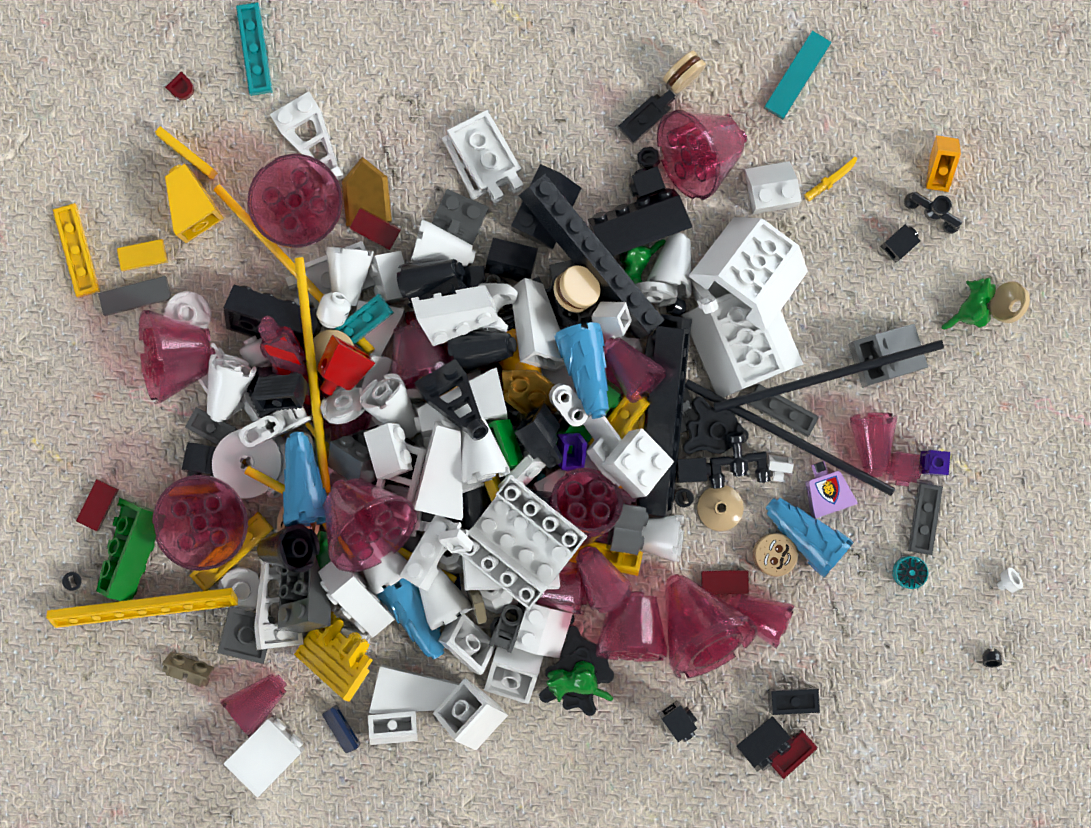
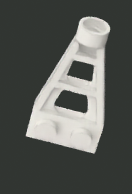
(297, 113)
(268, 634)

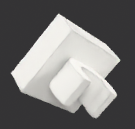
(779, 465)
(456, 539)

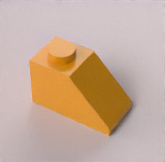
(943, 163)

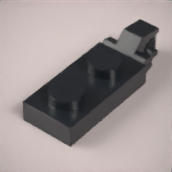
(646, 116)

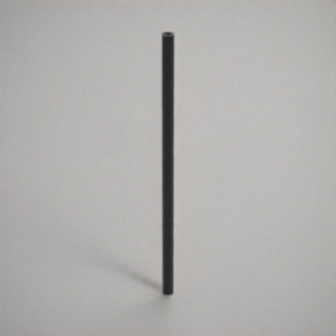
(827, 376)
(793, 439)

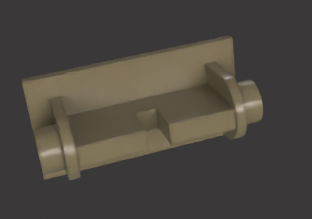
(177, 664)

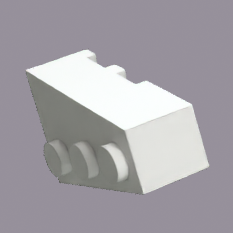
(455, 314)

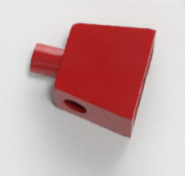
(342, 365)

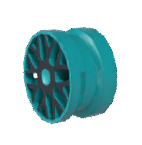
(910, 572)

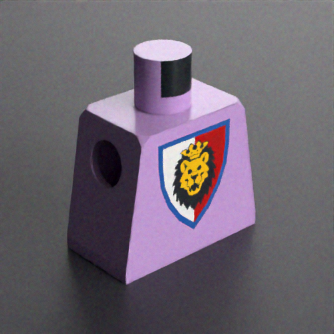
(828, 491)

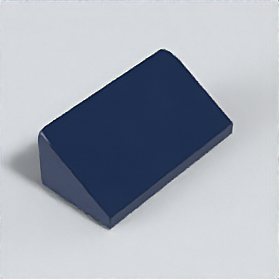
(341, 729)

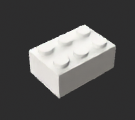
(355, 598)

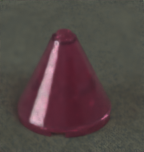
(702, 628)

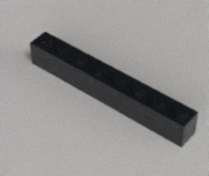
(587, 251)
(666, 412)

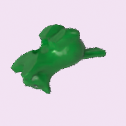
(637, 259)
(974, 309)
(579, 680)

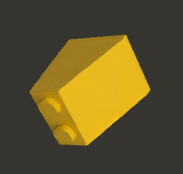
(189, 204)

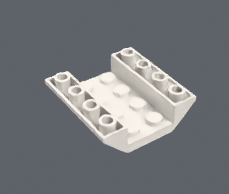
(753, 265)
(736, 350)
(522, 542)

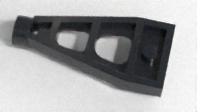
(442, 381)

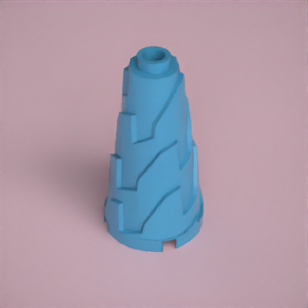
(586, 365)
(303, 483)
(813, 538)
(406, 606)

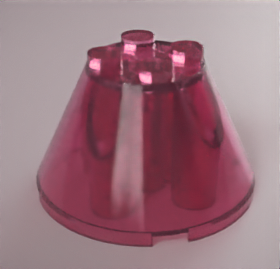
(699, 150)
(295, 201)
(173, 354)
(200, 522)
(365, 524)

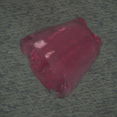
(415, 355)
(588, 502)
(633, 631)

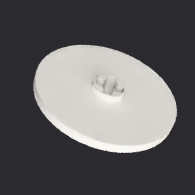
(228, 463)

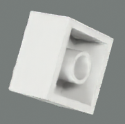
(637, 463)

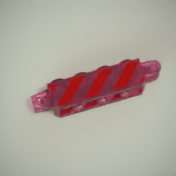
(286, 356)

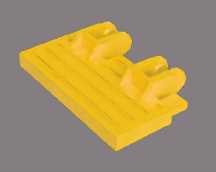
(335, 658)

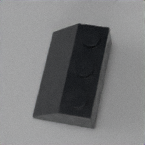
(525, 221)

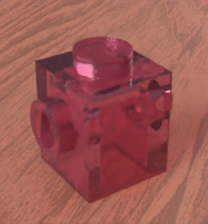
(904, 468)

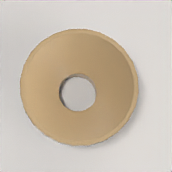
(1003, 300)

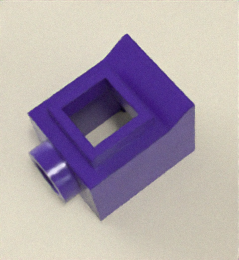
(578, 455)
(935, 462)

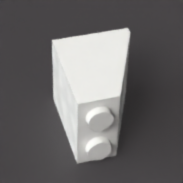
(469, 715)
(265, 756)

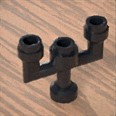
(935, 210)
(738, 463)

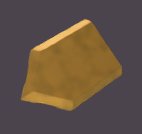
(368, 189)
(527, 390)

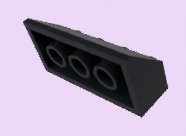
(640, 221)
(247, 307)

